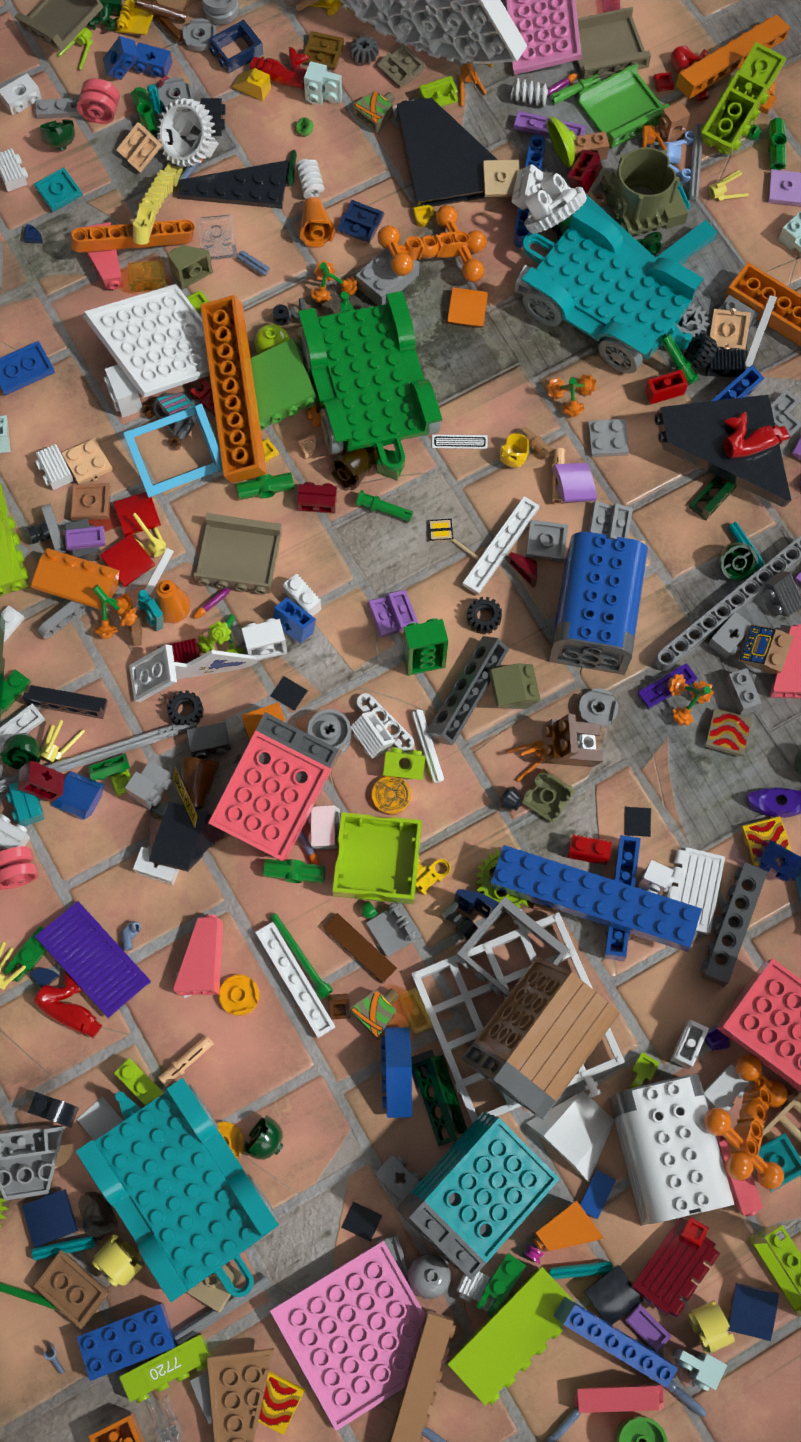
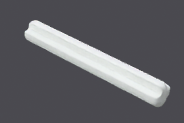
(427, 746)

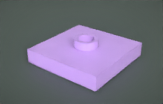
(785, 187)

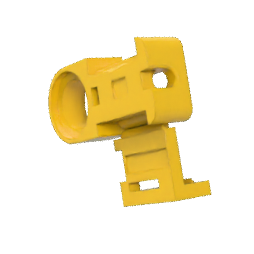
(427, 879)

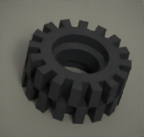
(700, 350)
(488, 605)
(181, 698)

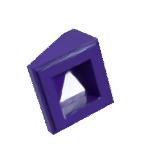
(716, 1040)

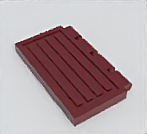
(672, 1269)

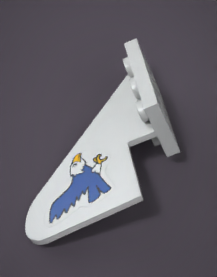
(160, 671)

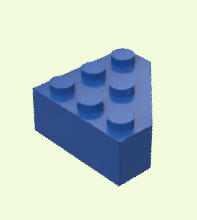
(397, 1072)

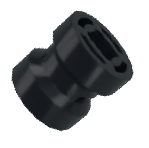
(34, 532)

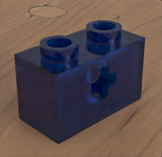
(790, 861)

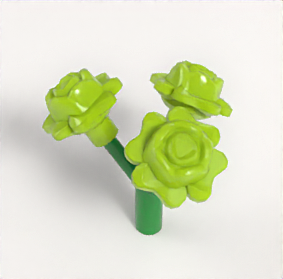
(219, 632)

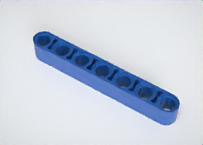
(535, 158)

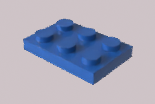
(24, 368)

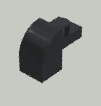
(53, 1110)

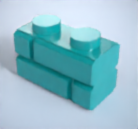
(27, 807)

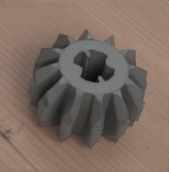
(364, 49)

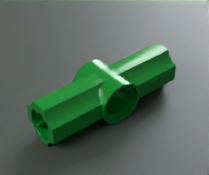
(145, 110)
(777, 144)
(265, 486)
(294, 871)

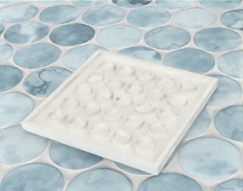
(153, 339)

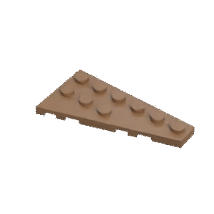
(237, 1393)

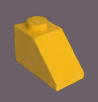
(253, 83)

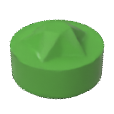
(304, 126)

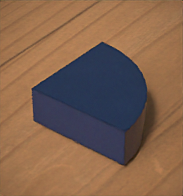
(32, 235)
(44, 976)

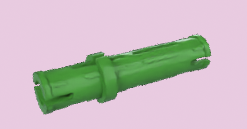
(573, 89)

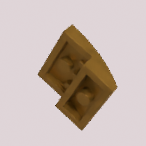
(324, 49)

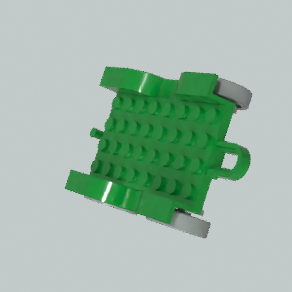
(368, 377)

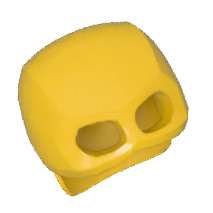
(515, 450)

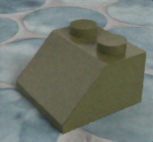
(189, 265)
(515, 686)

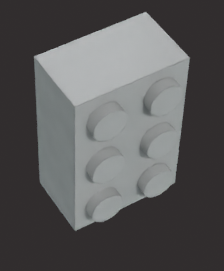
(378, 278)

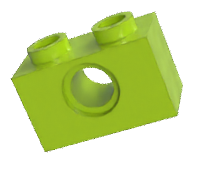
(393, 768)

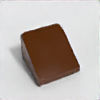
(339, 1006)

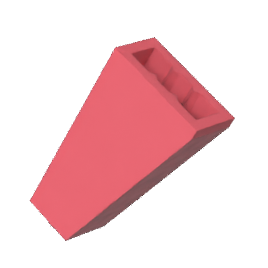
(106, 265)
(788, 682)
(202, 960)
(743, 1192)
(620, 1398)

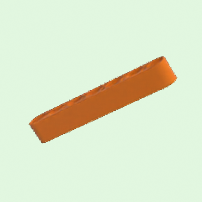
(121, 236)

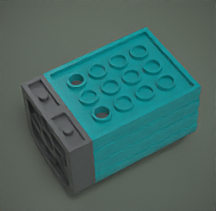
(477, 1194)

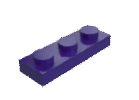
(659, 690)

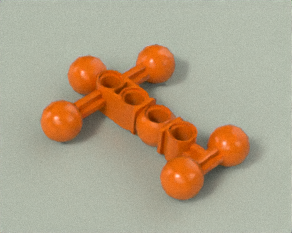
(444, 245)
(748, 1132)

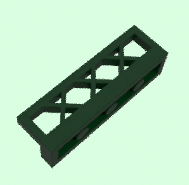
(712, 502)
(444, 1098)

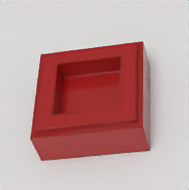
(663, 82)
(694, 1232)

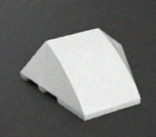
(576, 1132)

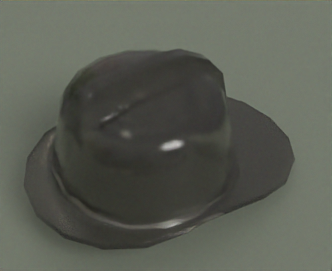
(97, 1215)

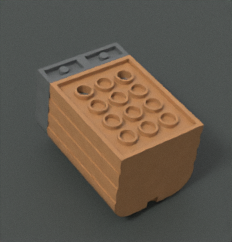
(541, 1036)

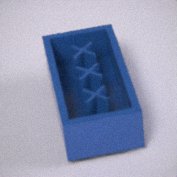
(126, 1342)

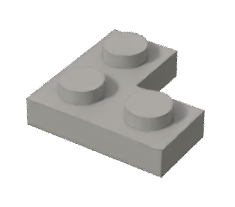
(781, 412)

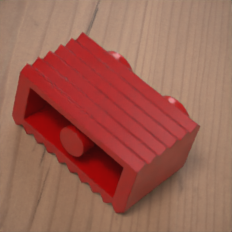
(666, 387)
(589, 849)

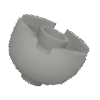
(428, 1276)

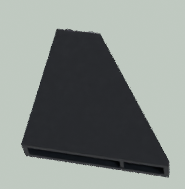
(440, 155)
(698, 435)

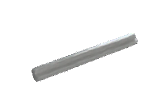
(695, 163)
(212, 1316)

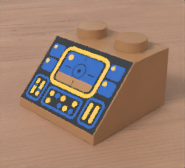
(765, 649)

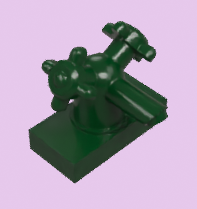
(110, 7)

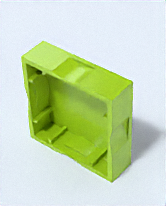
(377, 858)

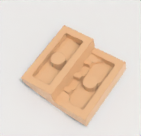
(139, 147)

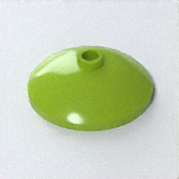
(562, 140)

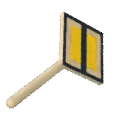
(443, 531)

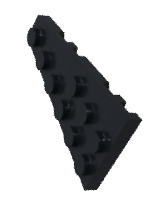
(248, 186)

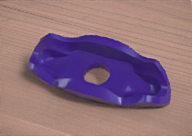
(765, 802)

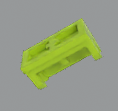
(441, 91)

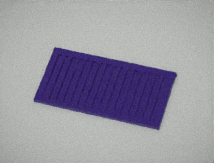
(93, 959)

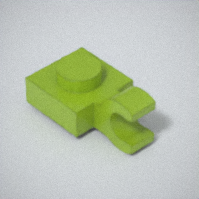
(644, 1069)

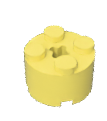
(118, 1261)
(712, 1327)

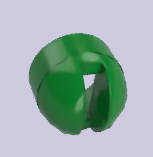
(755, 136)
(368, 910)

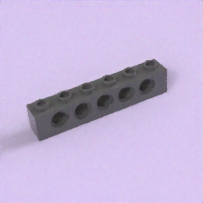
(467, 690)
(755, 878)

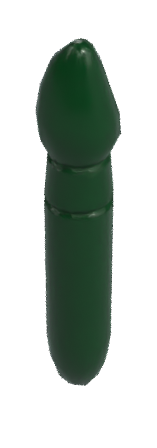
(291, 168)

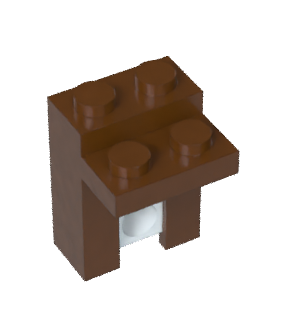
(566, 739)

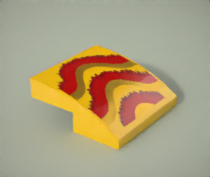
(763, 830)
(279, 1402)

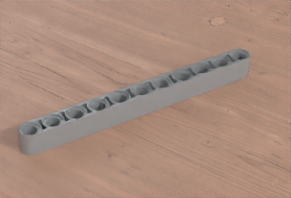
(727, 607)

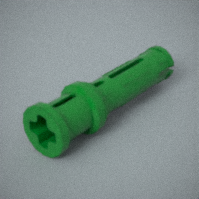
(677, 357)
(375, 503)

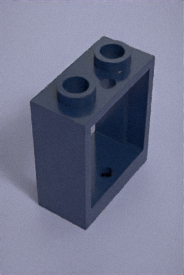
(230, 35)

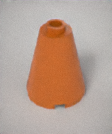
(316, 224)
(172, 601)

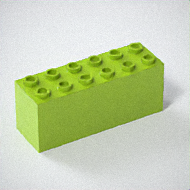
(510, 1337)

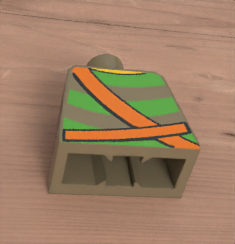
(374, 110)
(376, 1011)

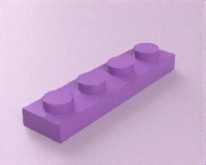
(537, 124)

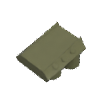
(548, 795)

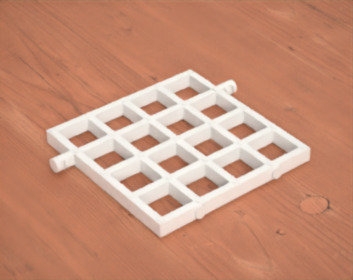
(467, 996)

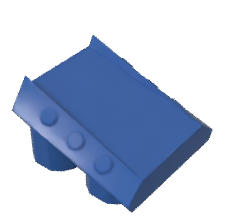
(79, 795)

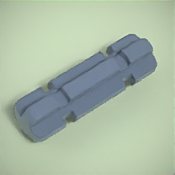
(253, 263)

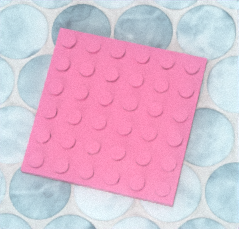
(354, 1333)

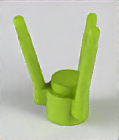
(82, 38)

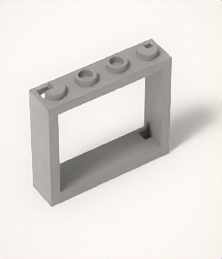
(524, 920)

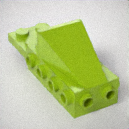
(742, 99)
(12, 570)

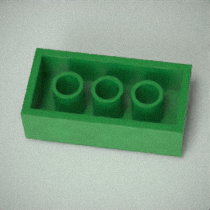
(425, 646)

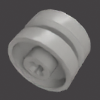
(220, 11)
(335, 724)

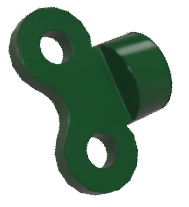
(652, 244)

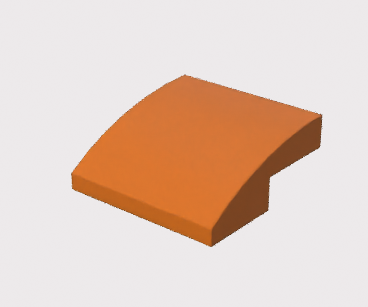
(467, 307)

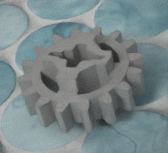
(694, 321)

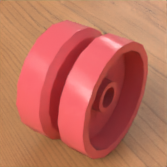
(98, 101)
(17, 867)

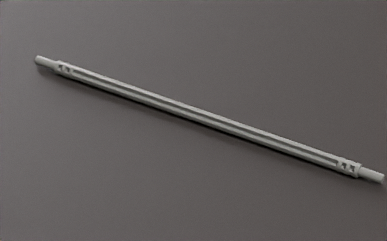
(108, 751)

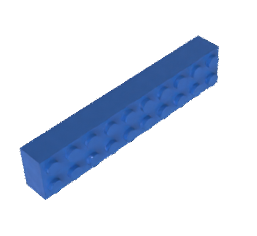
(596, 898)

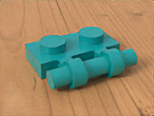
(154, 614)

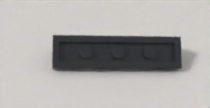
(66, 701)

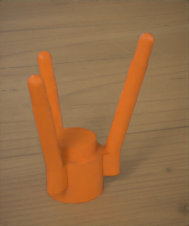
(468, 75)
(649, 136)
(535, 747)

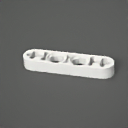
(387, 721)

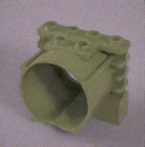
(642, 212)

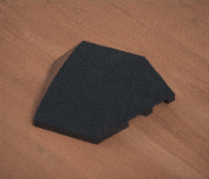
(174, 838)

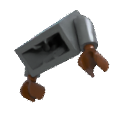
(170, 404)

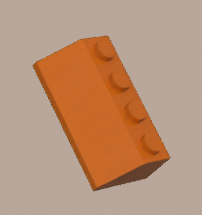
(74, 578)

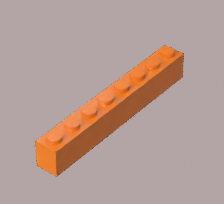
(730, 57)

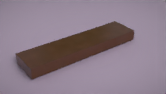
(360, 948)

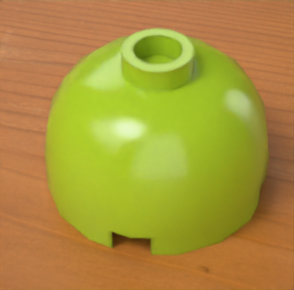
(269, 337)

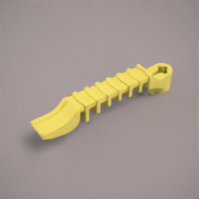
(153, 200)

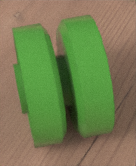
(639, 1427)

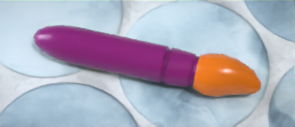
(570, 78)
(211, 603)

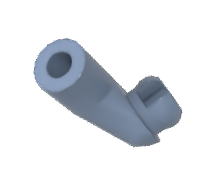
(129, 933)

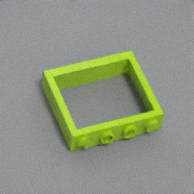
(782, 1262)

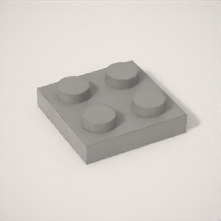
(608, 438)
(547, 540)

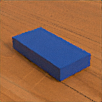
(597, 1194)

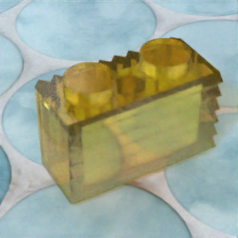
(415, 1012)

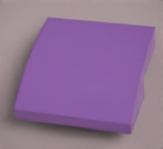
(575, 482)
(392, 613)

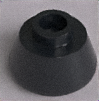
(510, 800)

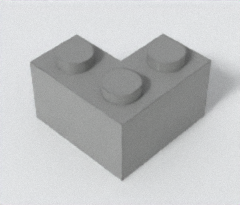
(148, 785)

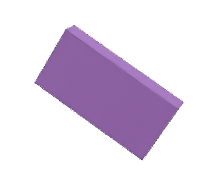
(85, 538)
(647, 1328)

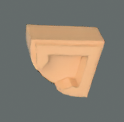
(307, 445)
(64, 1155)

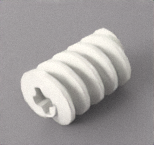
(529, 91)
(310, 178)

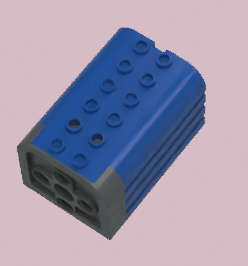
(599, 603)

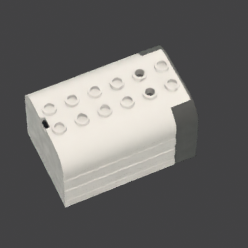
(668, 1151)

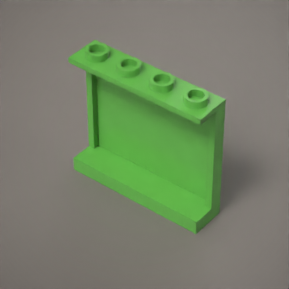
(621, 106)
(281, 383)

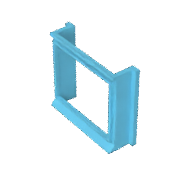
(209, 438)

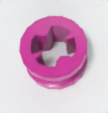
(533, 1254)

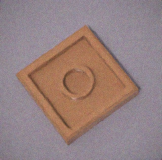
(90, 501)

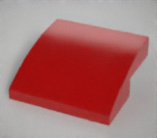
(143, 507)
(128, 558)

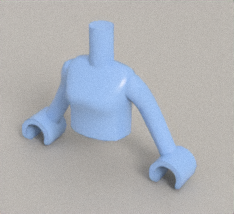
(674, 154)

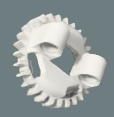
(181, 124)
(552, 203)

